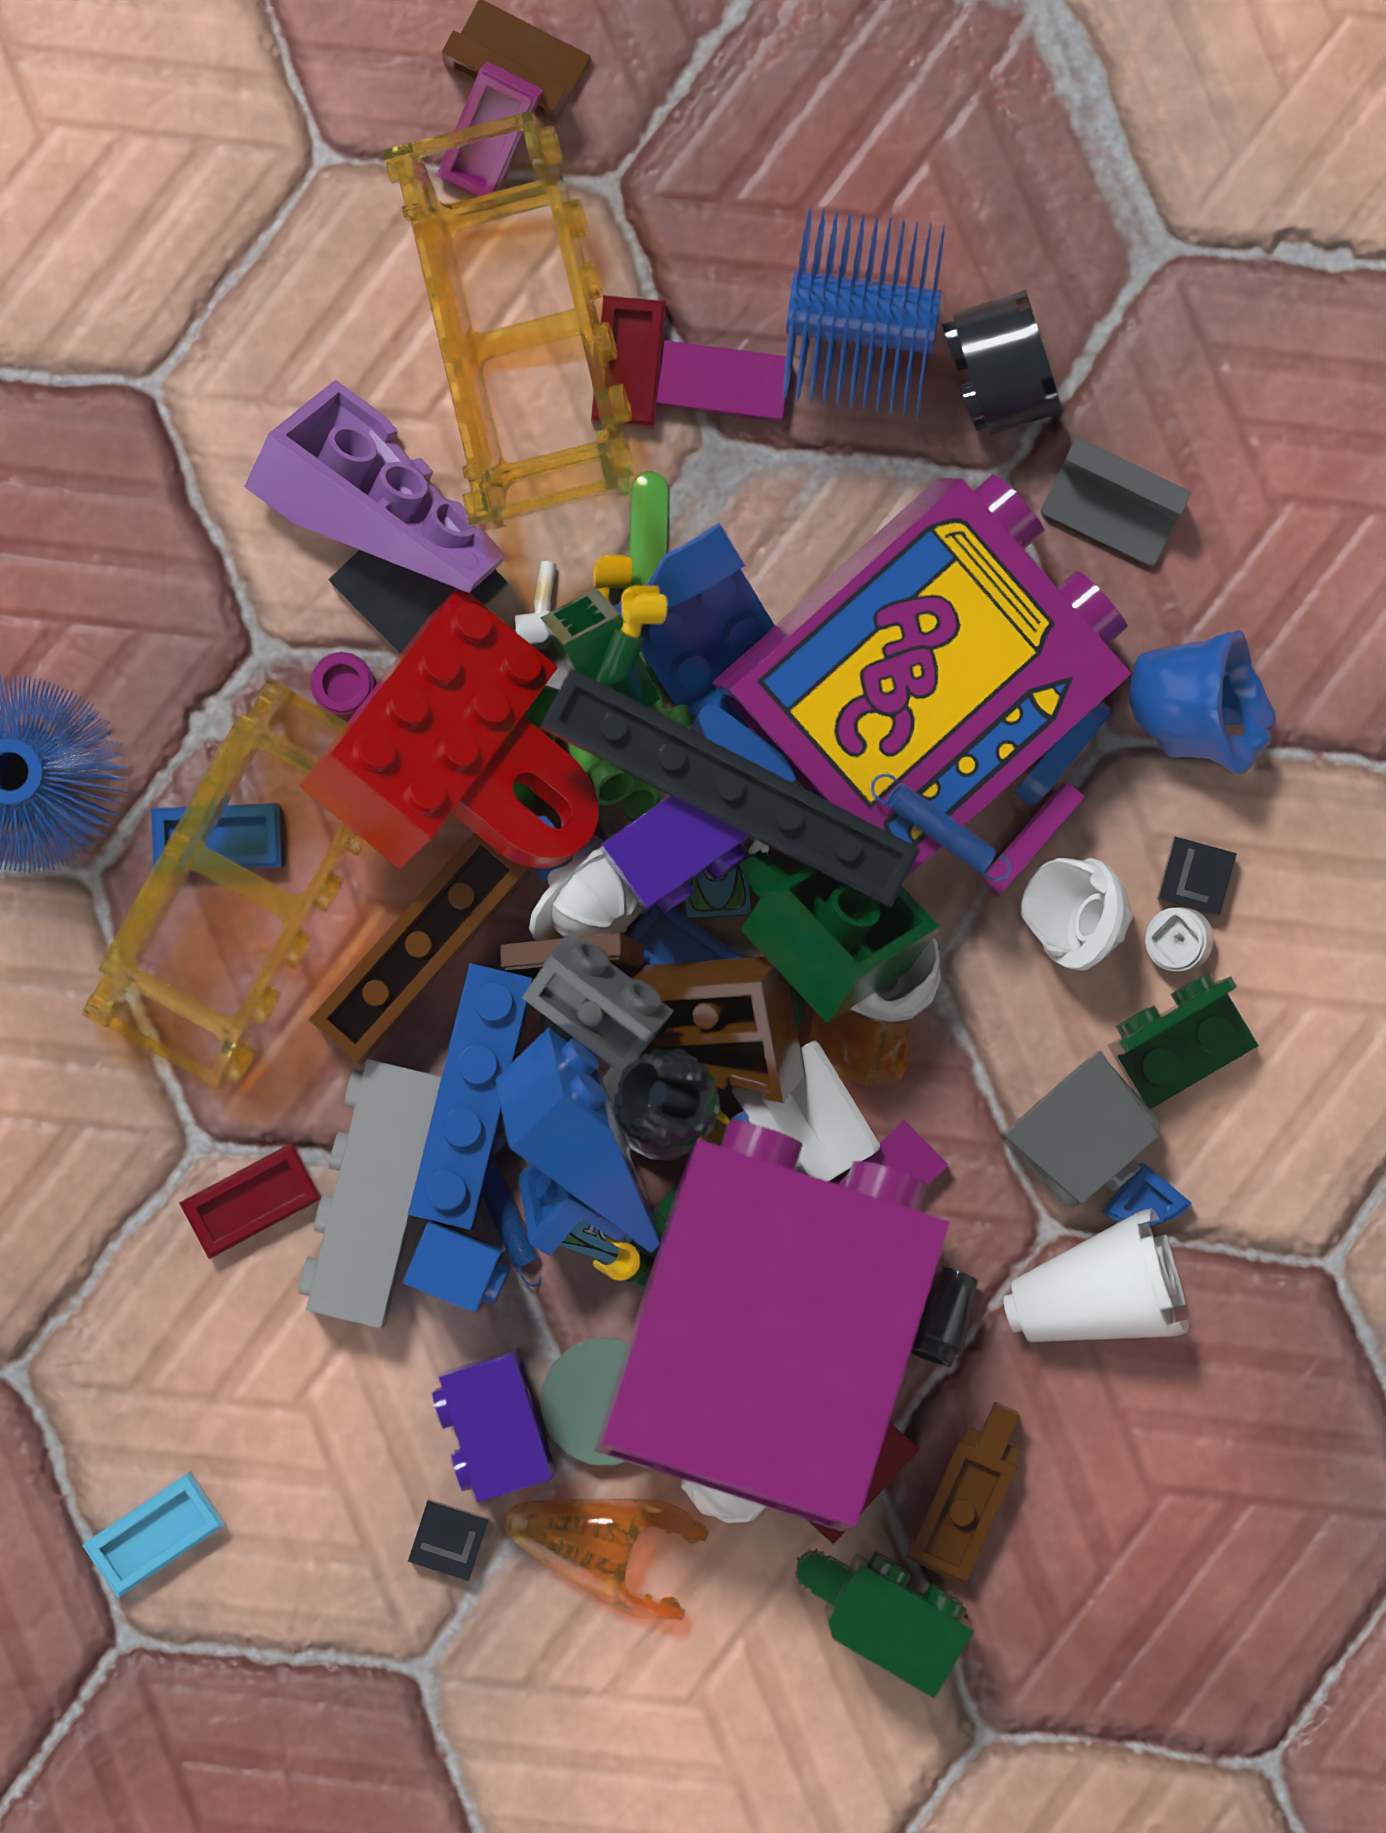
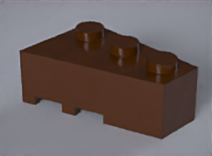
(732, 1020)

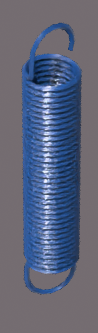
(940, 827)
(508, 1220)

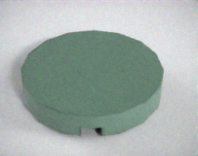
(579, 1394)

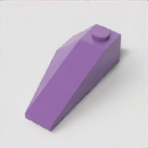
(350, 481)

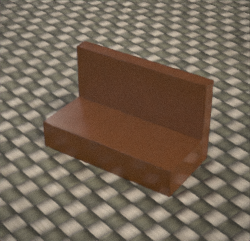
(519, 49)

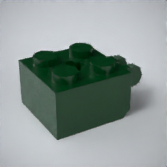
(829, 937)
(887, 1618)

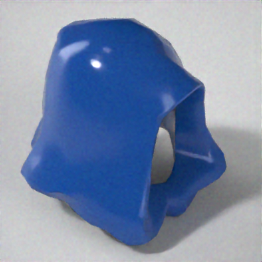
(1193, 691)

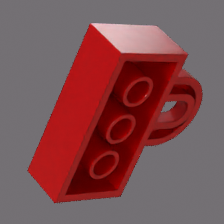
(453, 739)

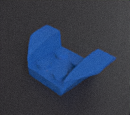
(707, 622)

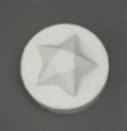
(1179, 939)

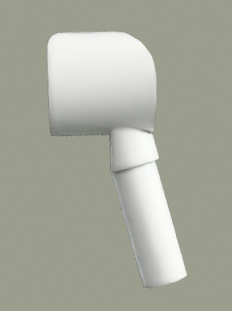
(530, 625)

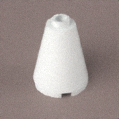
(1102, 1288)

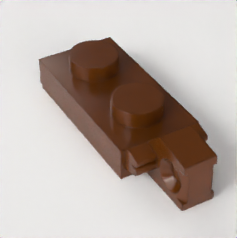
(967, 1497)

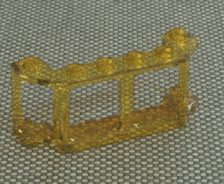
(467, 351)
(188, 852)

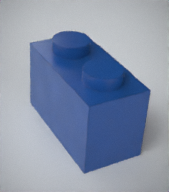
(457, 1267)

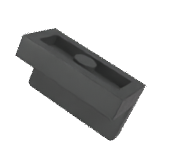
(1114, 502)

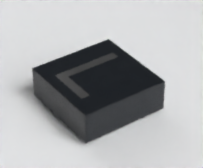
(1196, 876)
(448, 1539)

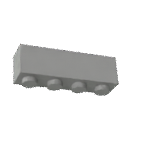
(369, 1211)

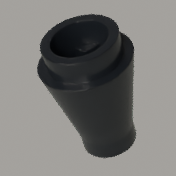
(945, 1318)

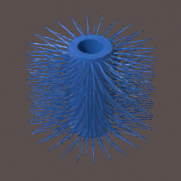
(860, 311)
(48, 775)

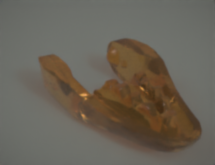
(594, 1543)

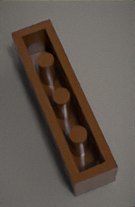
(418, 948)

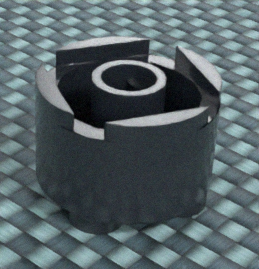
(1005, 362)

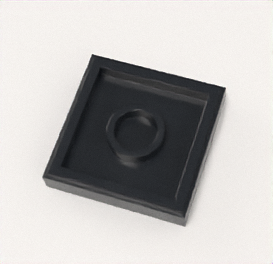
(397, 598)

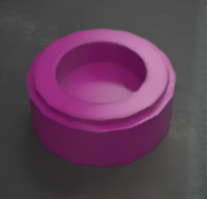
(341, 683)

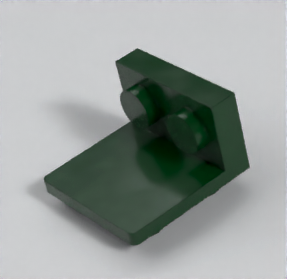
(1183, 1043)

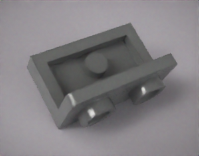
(597, 1002)

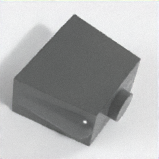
(1085, 1132)

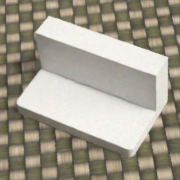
(817, 1115)

